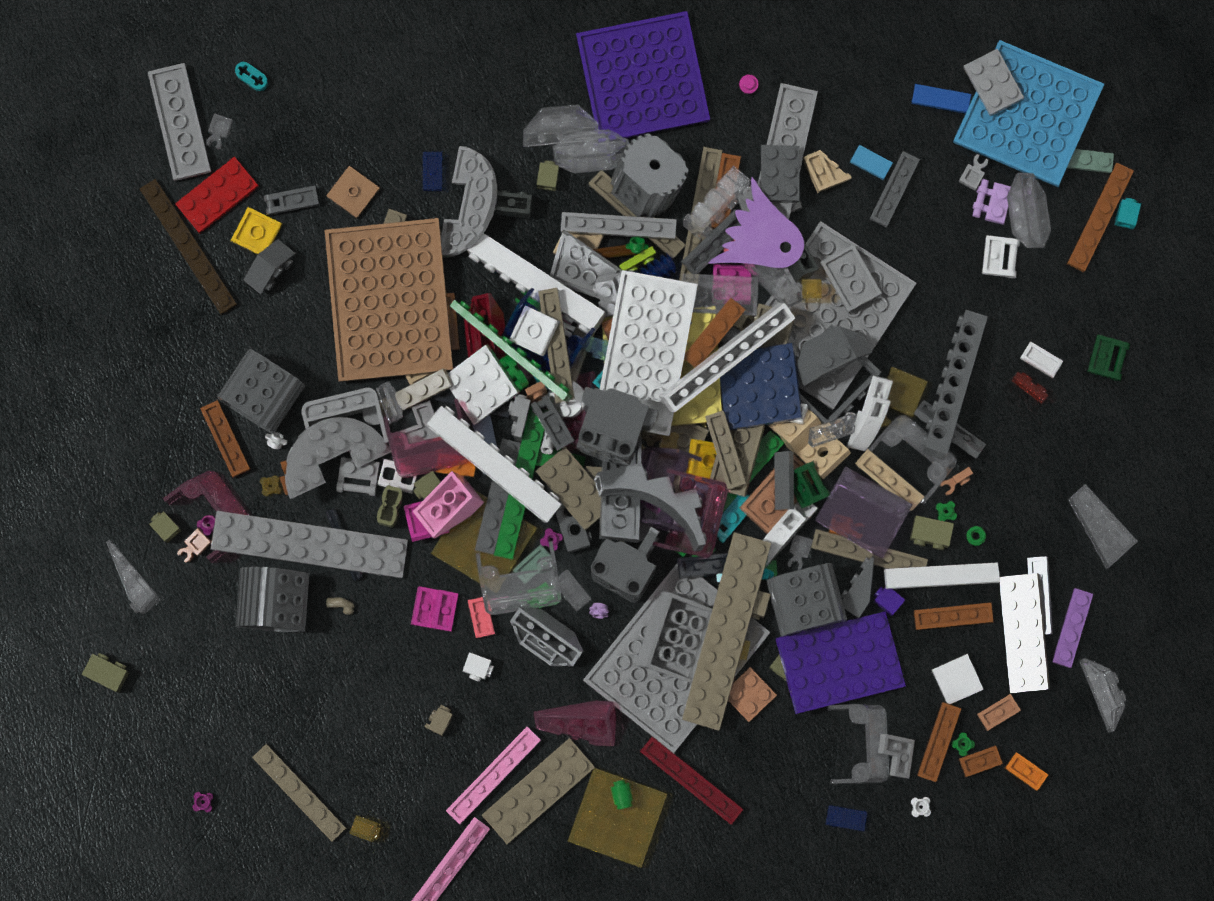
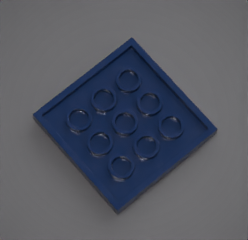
(762, 388)

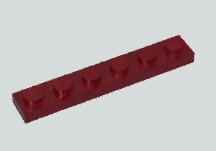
(691, 780)

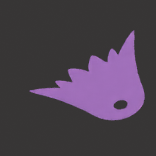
(761, 235)

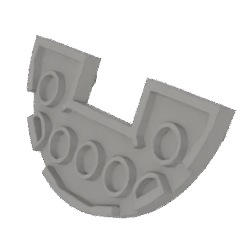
(477, 203)
(325, 441)

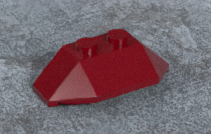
(491, 312)

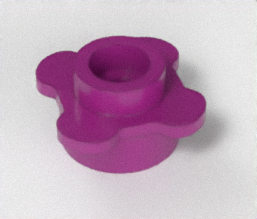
(209, 519)
(550, 534)
(197, 802)

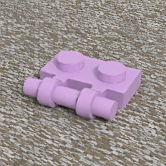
(998, 202)

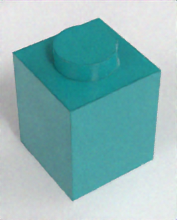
(1127, 213)

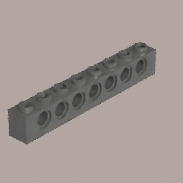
(939, 447)

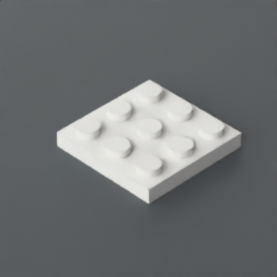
(481, 384)

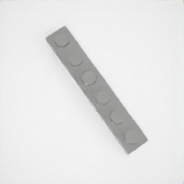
(618, 225)

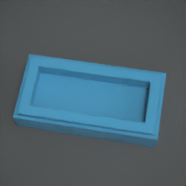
(871, 162)

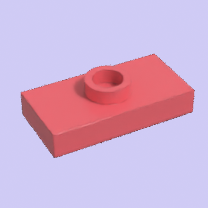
(481, 619)

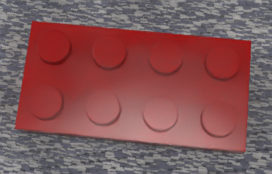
(217, 195)

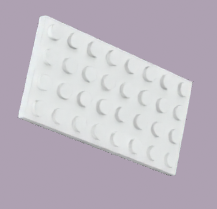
(649, 340)

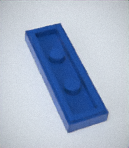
(941, 98)

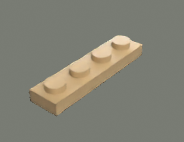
(888, 478)

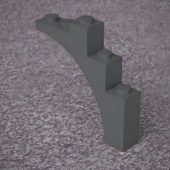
(681, 506)

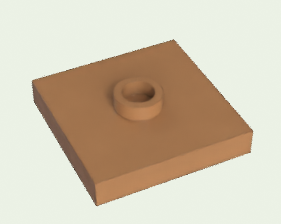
(353, 192)

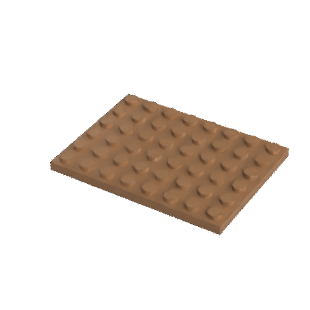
(388, 300)

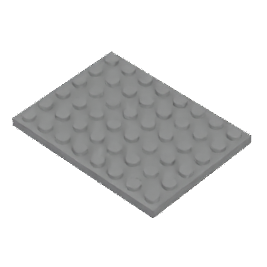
(869, 319)
(647, 696)

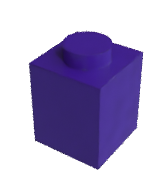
(888, 600)

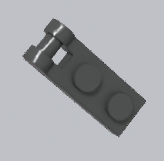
(291, 200)
(552, 423)

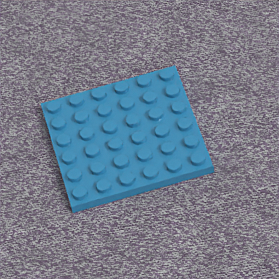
(1042, 128)

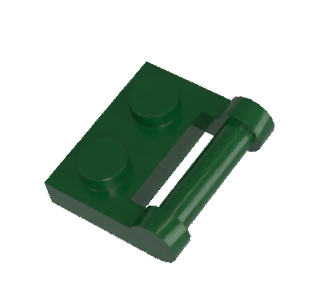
(1102, 357)
(803, 488)

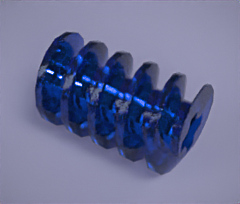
(660, 267)

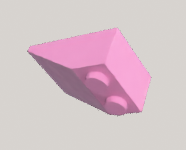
(448, 504)

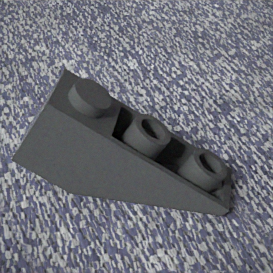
(860, 593)

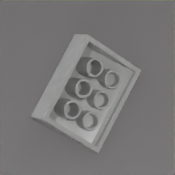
(674, 637)

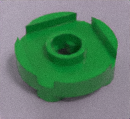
(514, 372)

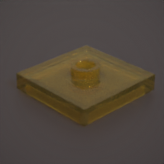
(905, 391)

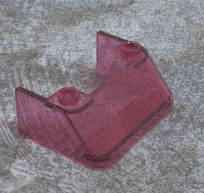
(422, 455)
(216, 493)
(713, 502)

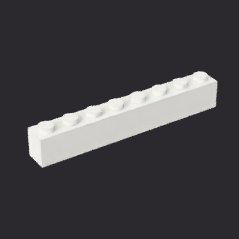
(527, 276)
(727, 357)
(493, 464)

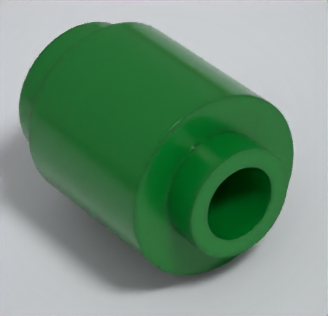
(621, 794)

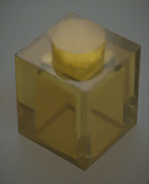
(811, 290)
(365, 829)

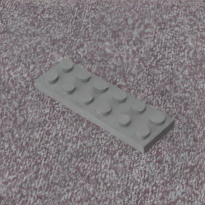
(179, 122)

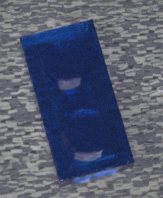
(432, 171)
(846, 818)

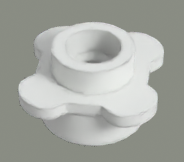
(275, 440)
(916, 810)

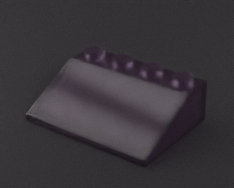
(863, 512)

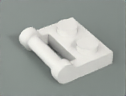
(994, 256)

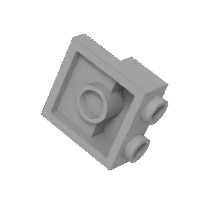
(607, 289)
(519, 412)

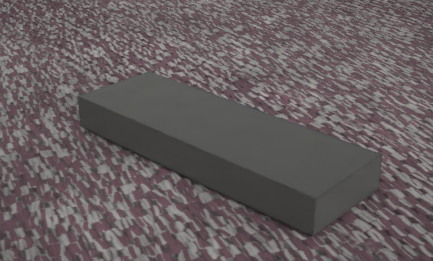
(784, 480)

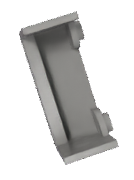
(346, 404)

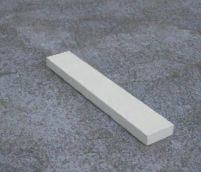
(941, 575)

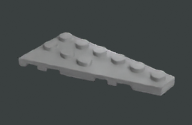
(579, 265)

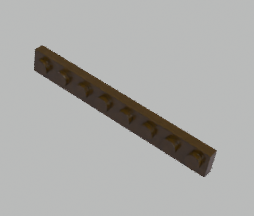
(188, 246)

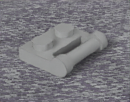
(365, 472)

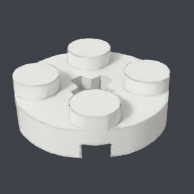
(570, 409)

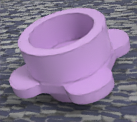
(599, 610)

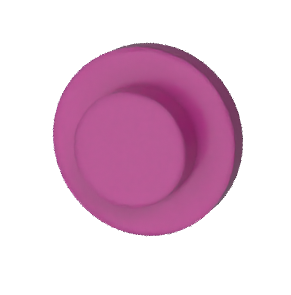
(748, 84)

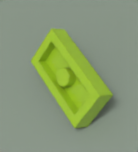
(642, 258)

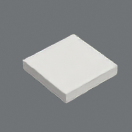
(534, 330)
(957, 679)

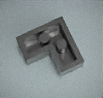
(268, 266)

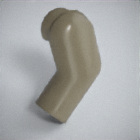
(341, 602)

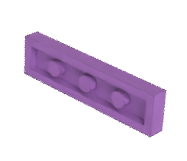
(1072, 628)

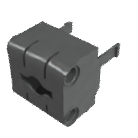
(624, 567)

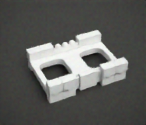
(396, 482)

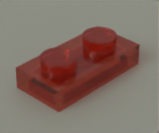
(1024, 382)

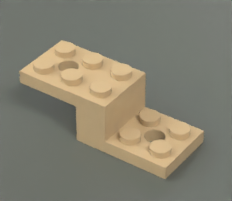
(796, 439)

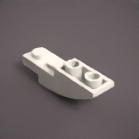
(872, 415)
(786, 528)

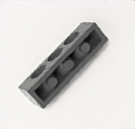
(572, 542)

